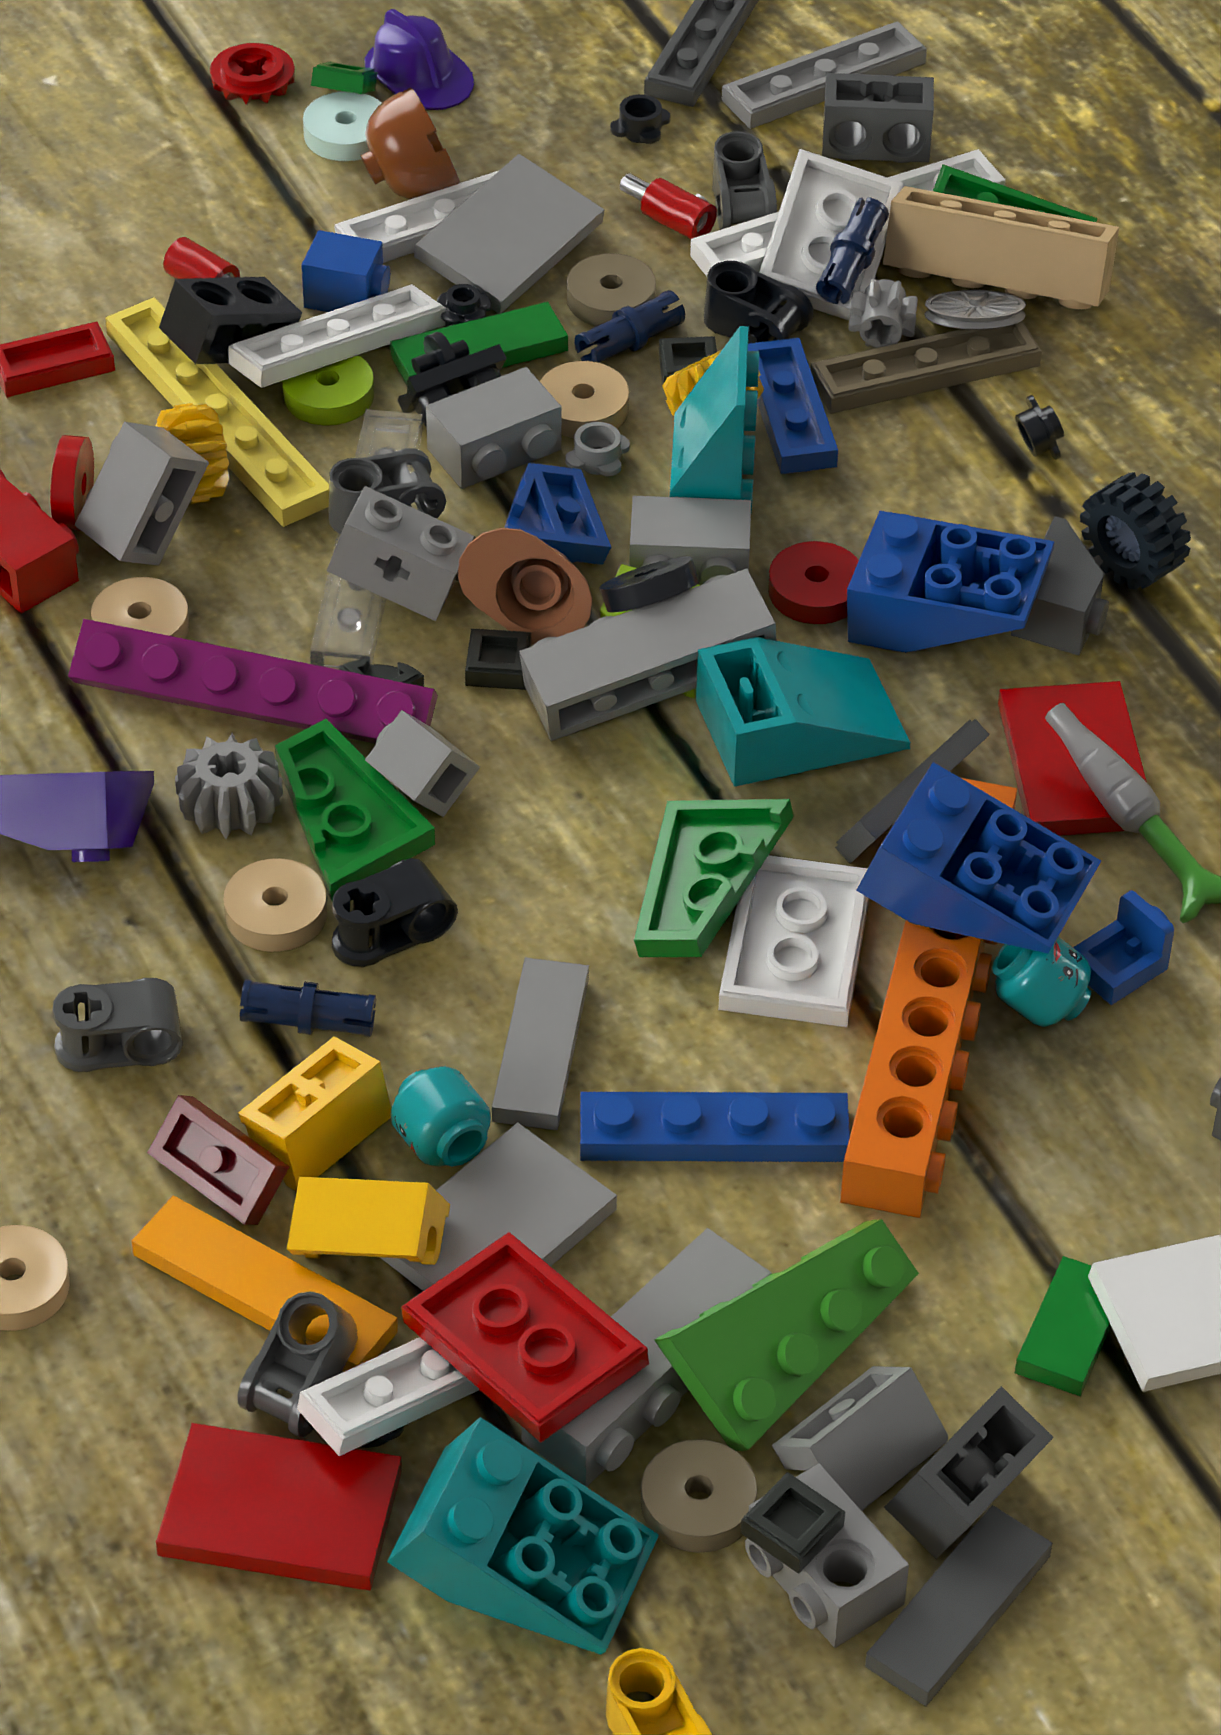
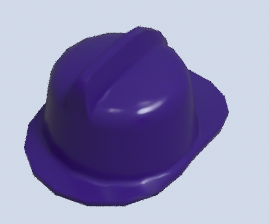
(416, 56)

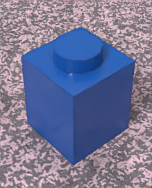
(342, 271)

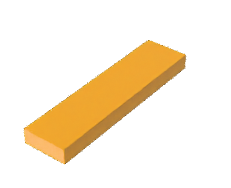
(251, 1275)

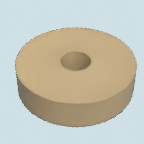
(587, 394)
(143, 605)
(279, 927)
(43, 1280)

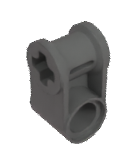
(741, 180)
(387, 475)
(123, 1025)
(292, 1364)

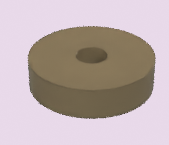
(607, 284)
(691, 1468)

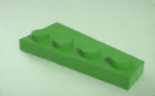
(775, 1340)

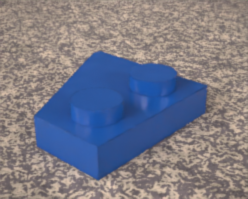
(560, 512)

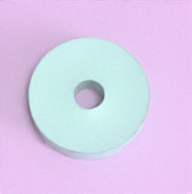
(337, 125)

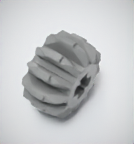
(228, 785)

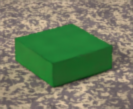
(344, 77)

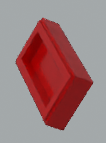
(54, 359)

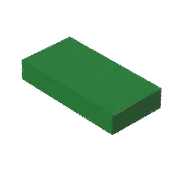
(1065, 1331)

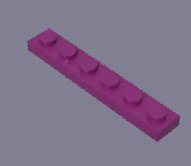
(242, 682)

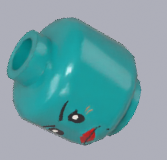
(1043, 984)
(441, 1116)

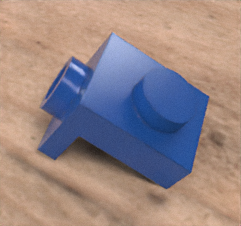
(1128, 949)

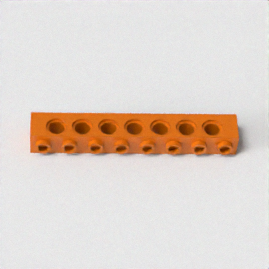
(917, 1064)

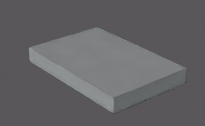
(509, 232)
(516, 1189)

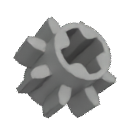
(883, 313)

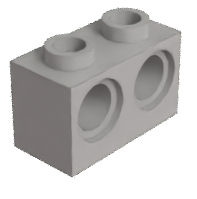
(854, 1556)

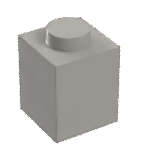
(421, 763)

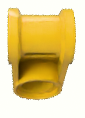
(666, 1714)

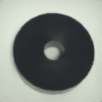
(649, 584)

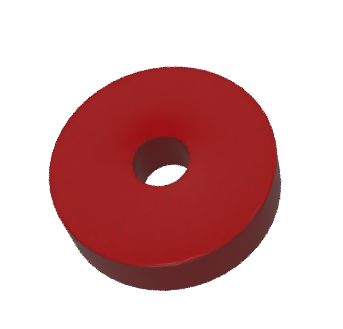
(71, 478)
(812, 581)

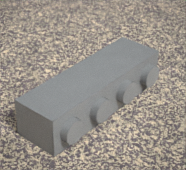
(639, 654)
(691, 1283)

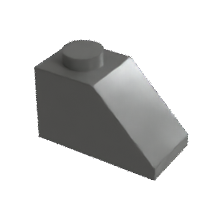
(1069, 595)

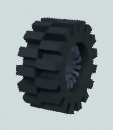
(1135, 530)

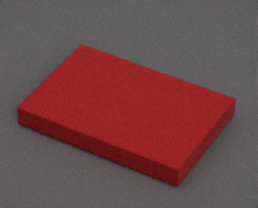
(1044, 770)
(525, 1336)
(279, 1506)

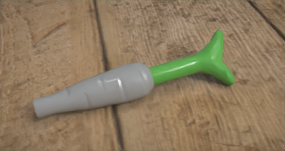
(1134, 807)

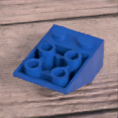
(941, 583)
(976, 867)

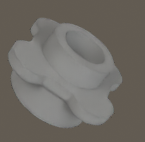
(598, 449)

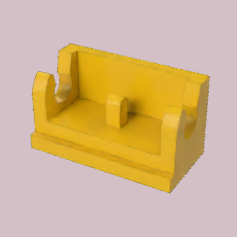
(319, 1109)
(367, 1219)

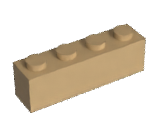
(1000, 247)

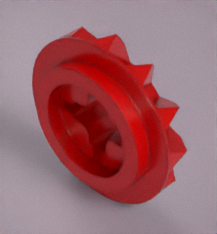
(237, 71)

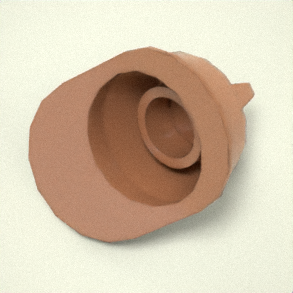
(524, 584)

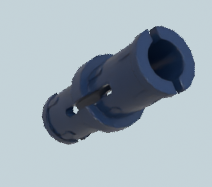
(852, 250)
(630, 328)
(307, 1008)

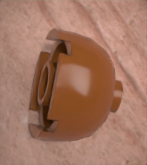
(406, 148)

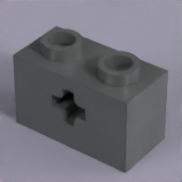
(968, 1472)

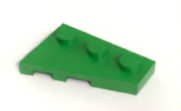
(348, 808)
(703, 868)

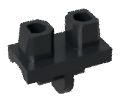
(447, 371)

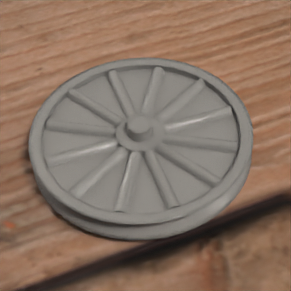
(975, 309)

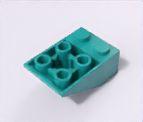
(710, 427)
(792, 708)
(522, 1541)

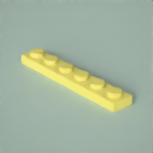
(255, 447)

